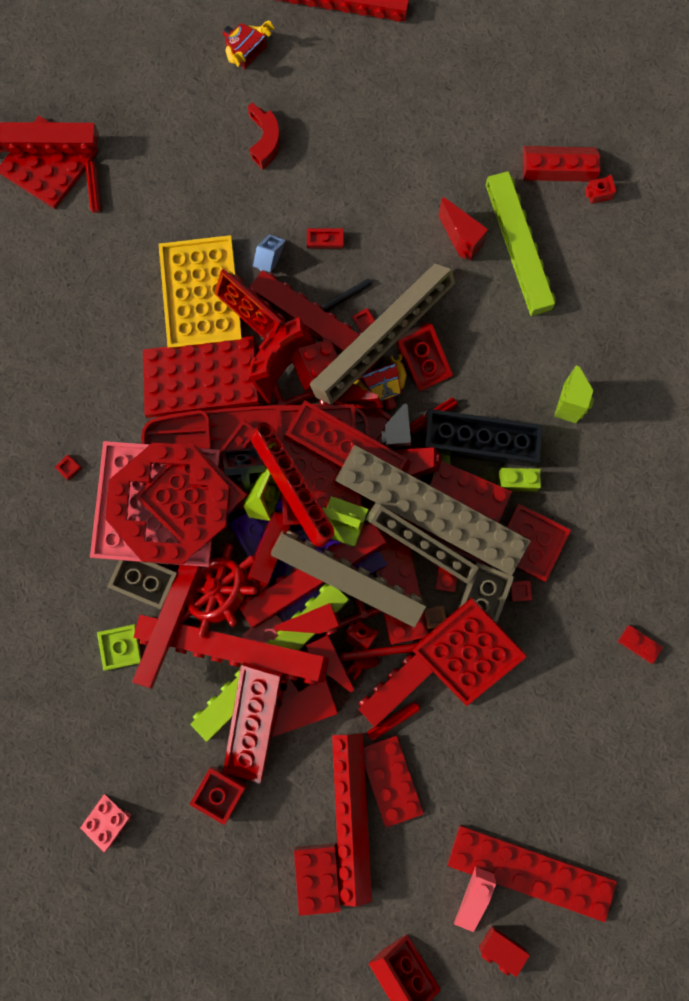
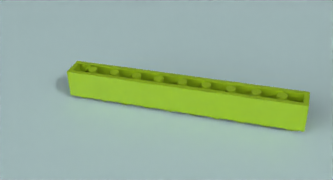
(221, 708)

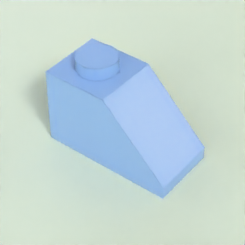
(268, 253)

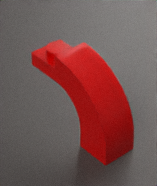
(268, 146)

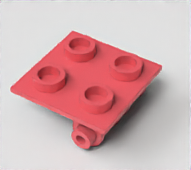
(105, 823)

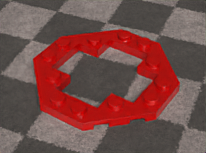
(195, 535)

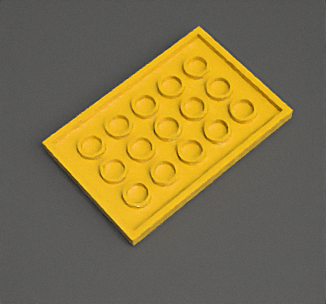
(188, 285)

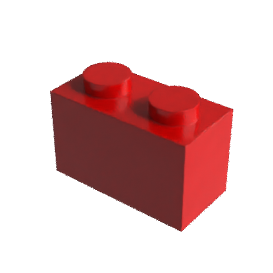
(503, 951)

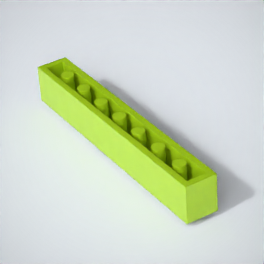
(520, 243)

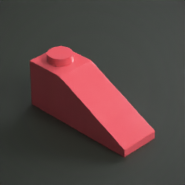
(475, 899)

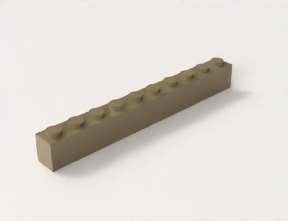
(382, 334)

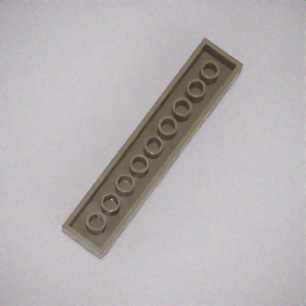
(432, 510)

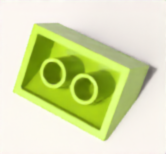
(575, 397)
(262, 497)

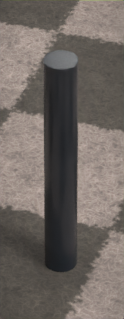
(344, 296)

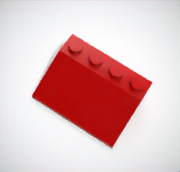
(247, 304)

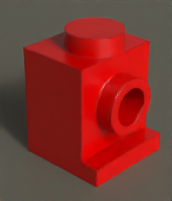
(599, 195)
(360, 636)
(290, 692)

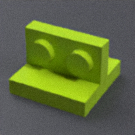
(346, 520)

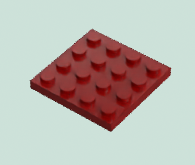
(45, 174)
(177, 502)
(469, 651)

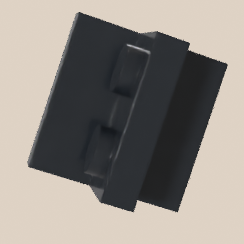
(241, 463)

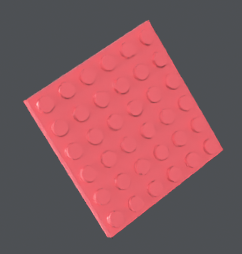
(105, 540)

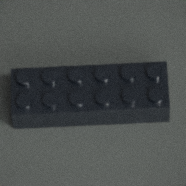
(482, 438)

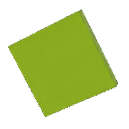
(119, 647)

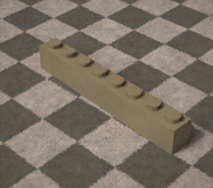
(348, 578)

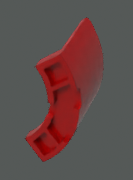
(276, 355)

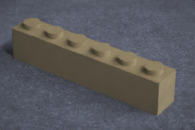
(421, 543)

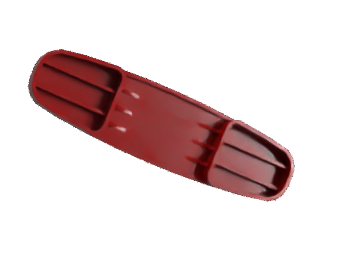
(214, 427)

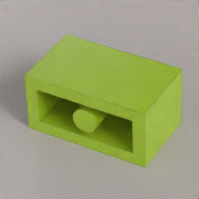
(520, 479)

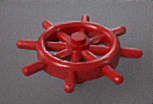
(217, 590)

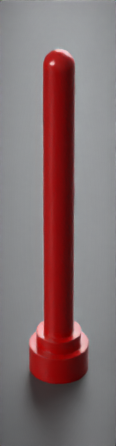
(377, 652)

